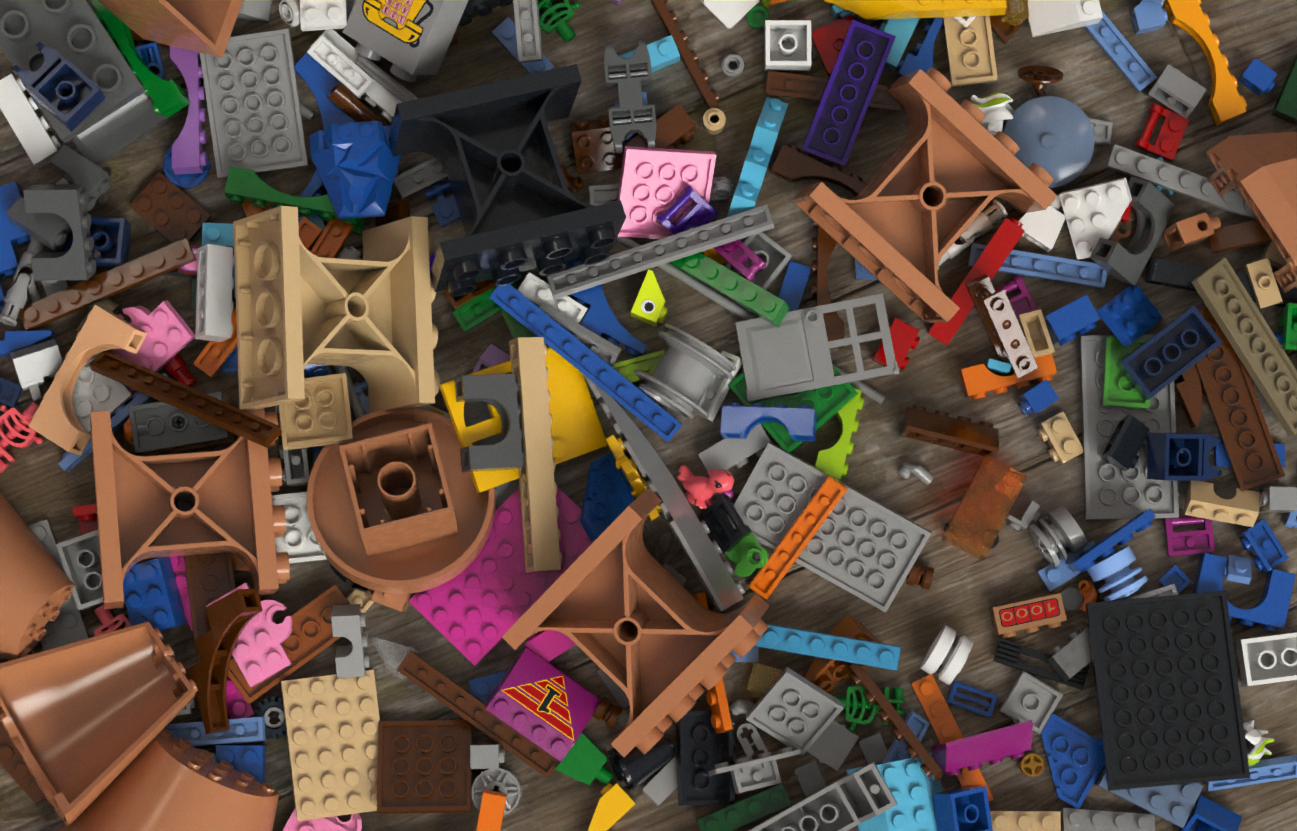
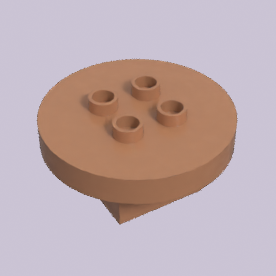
(397, 503)

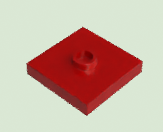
(829, 41)

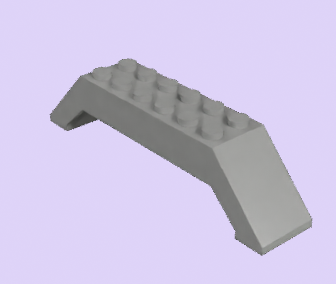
(836, 806)

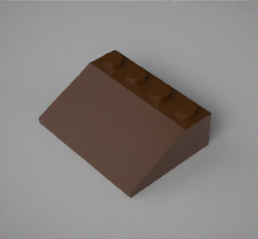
(950, 432)

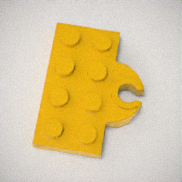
(630, 471)

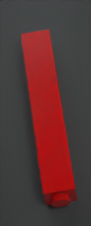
(987, 263)

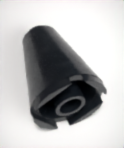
(638, 767)

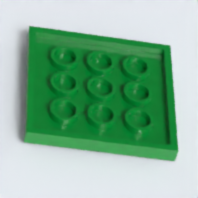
(825, 401)

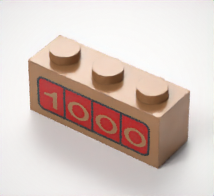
(1028, 615)

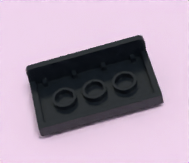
(697, 753)

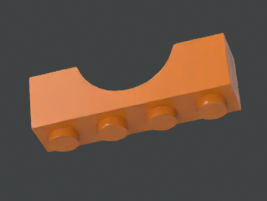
(979, 380)

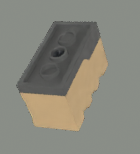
(166, 429)

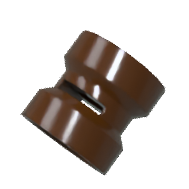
(914, 576)
(612, 714)

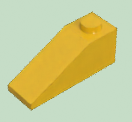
(610, 807)

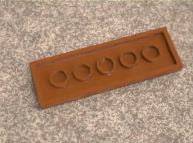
(309, 637)

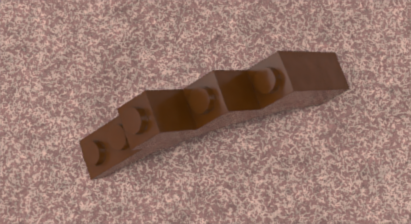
(215, 649)

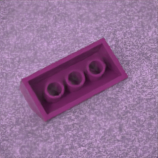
(983, 747)

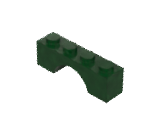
(746, 810)

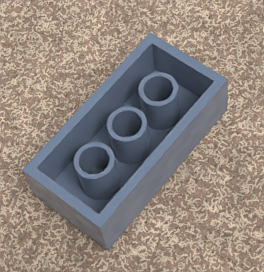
(1169, 802)

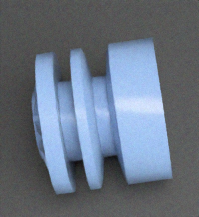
(1117, 574)

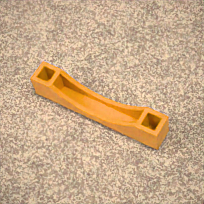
(1225, 100)

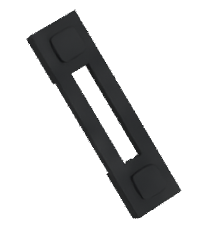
(1009, 653)

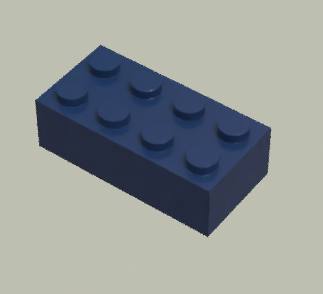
(1169, 353)

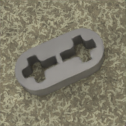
(755, 737)

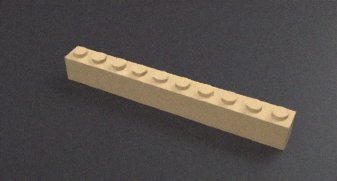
(537, 475)

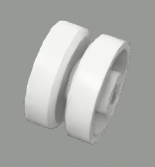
(950, 656)

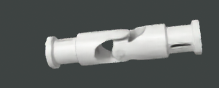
(978, 227)

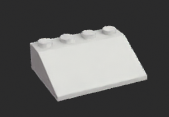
(1062, 15)

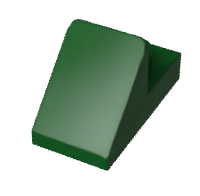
(1289, 324)

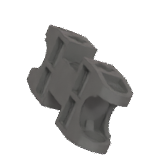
(628, 77)

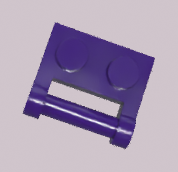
(696, 215)

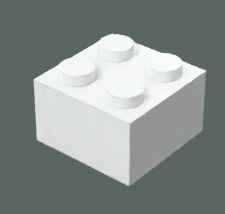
(787, 45)

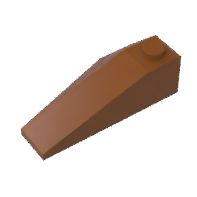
(828, 672)

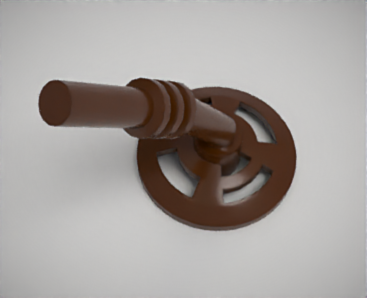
(1040, 77)

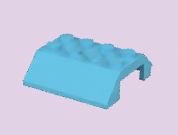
(914, 798)

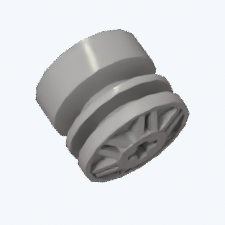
(1061, 533)
(507, 783)

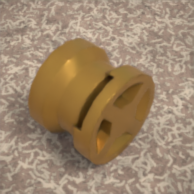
(1034, 767)

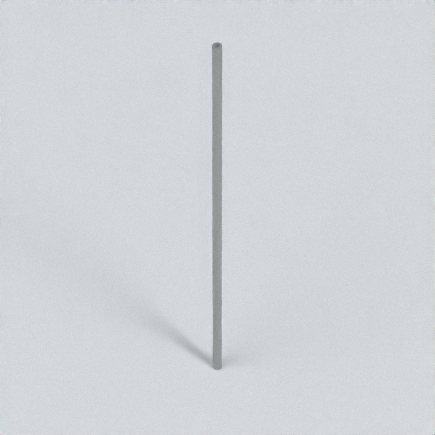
(737, 310)

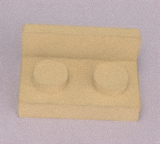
(1060, 438)

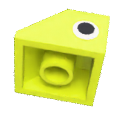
(650, 303)

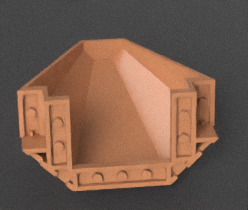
(1266, 177)

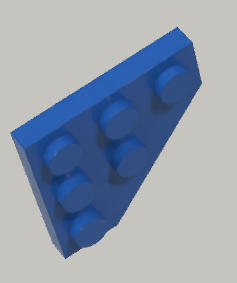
(605, 496)
(1072, 759)

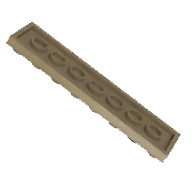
(1251, 340)

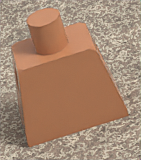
(1190, 231)
(395, 601)

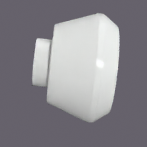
(290, 12)

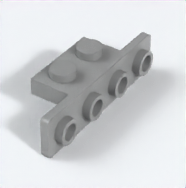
(757, 773)

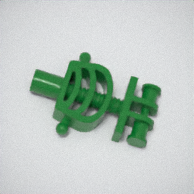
(558, 21)
(863, 704)

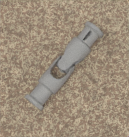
(17, 294)

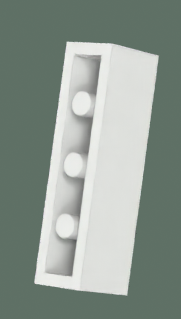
(26, 123)
(214, 293)

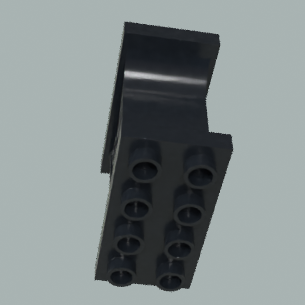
(506, 180)

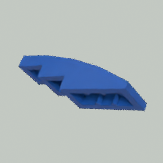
(21, 339)

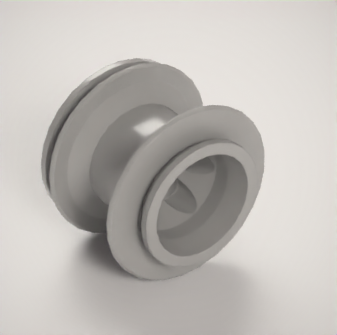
(684, 372)

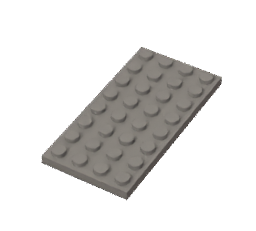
(1107, 489)
(858, 544)

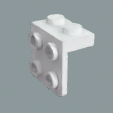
(729, 11)

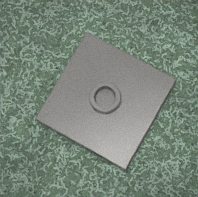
(1031, 701)

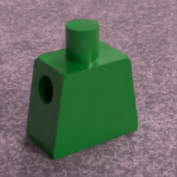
(585, 762)

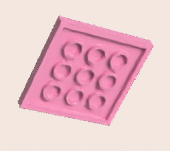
(654, 181)

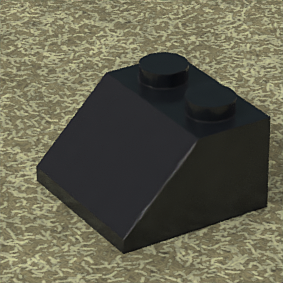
(1125, 443)

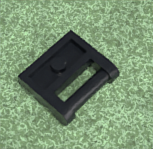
(720, 525)

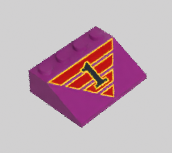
(542, 704)

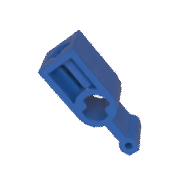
(157, 61)

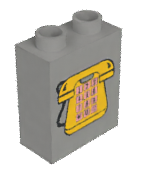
(405, 32)

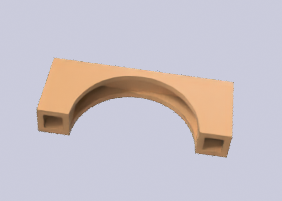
(56, 413)

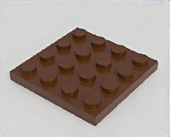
(424, 767)

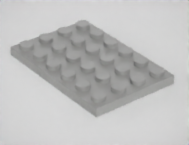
(255, 104)

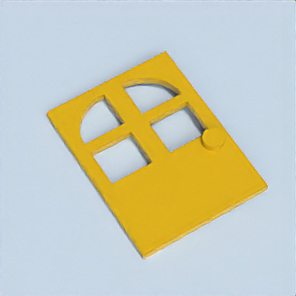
(573, 425)

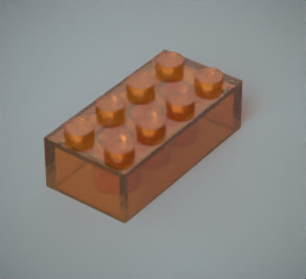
(984, 507)

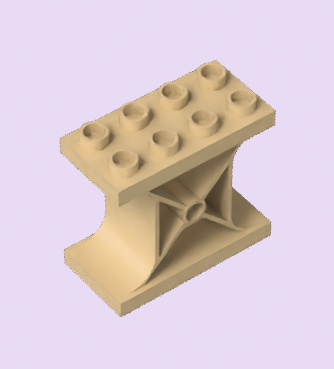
(334, 312)

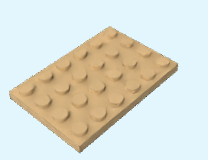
(332, 744)

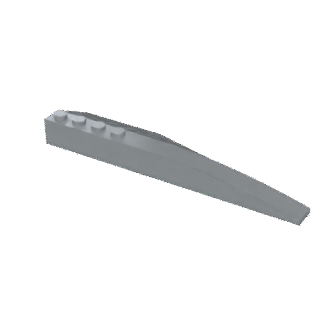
(674, 507)

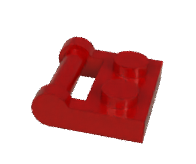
(1168, 136)

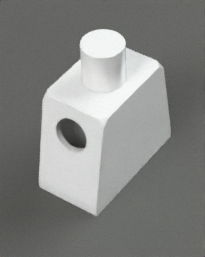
(1044, 226)

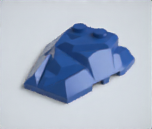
(355, 167)

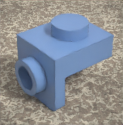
(1238, 569)

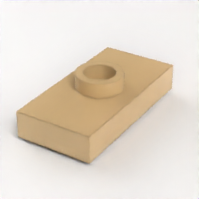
(1263, 283)

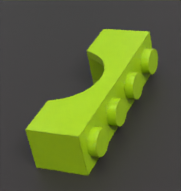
(833, 459)

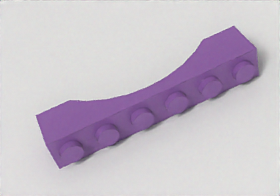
(188, 147)

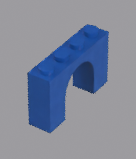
(1271, 608)

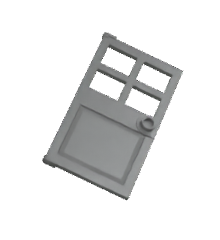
(798, 351)

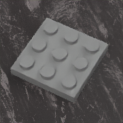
(794, 711)

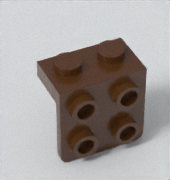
(594, 146)

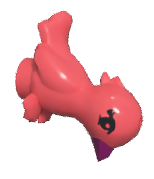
(701, 488)

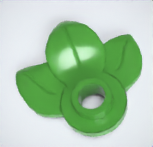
(744, 556)

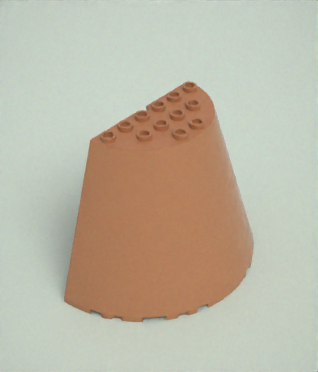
(179, 790)

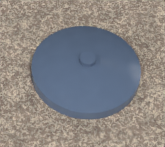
(1053, 136)

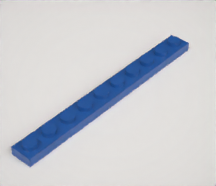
(586, 361)

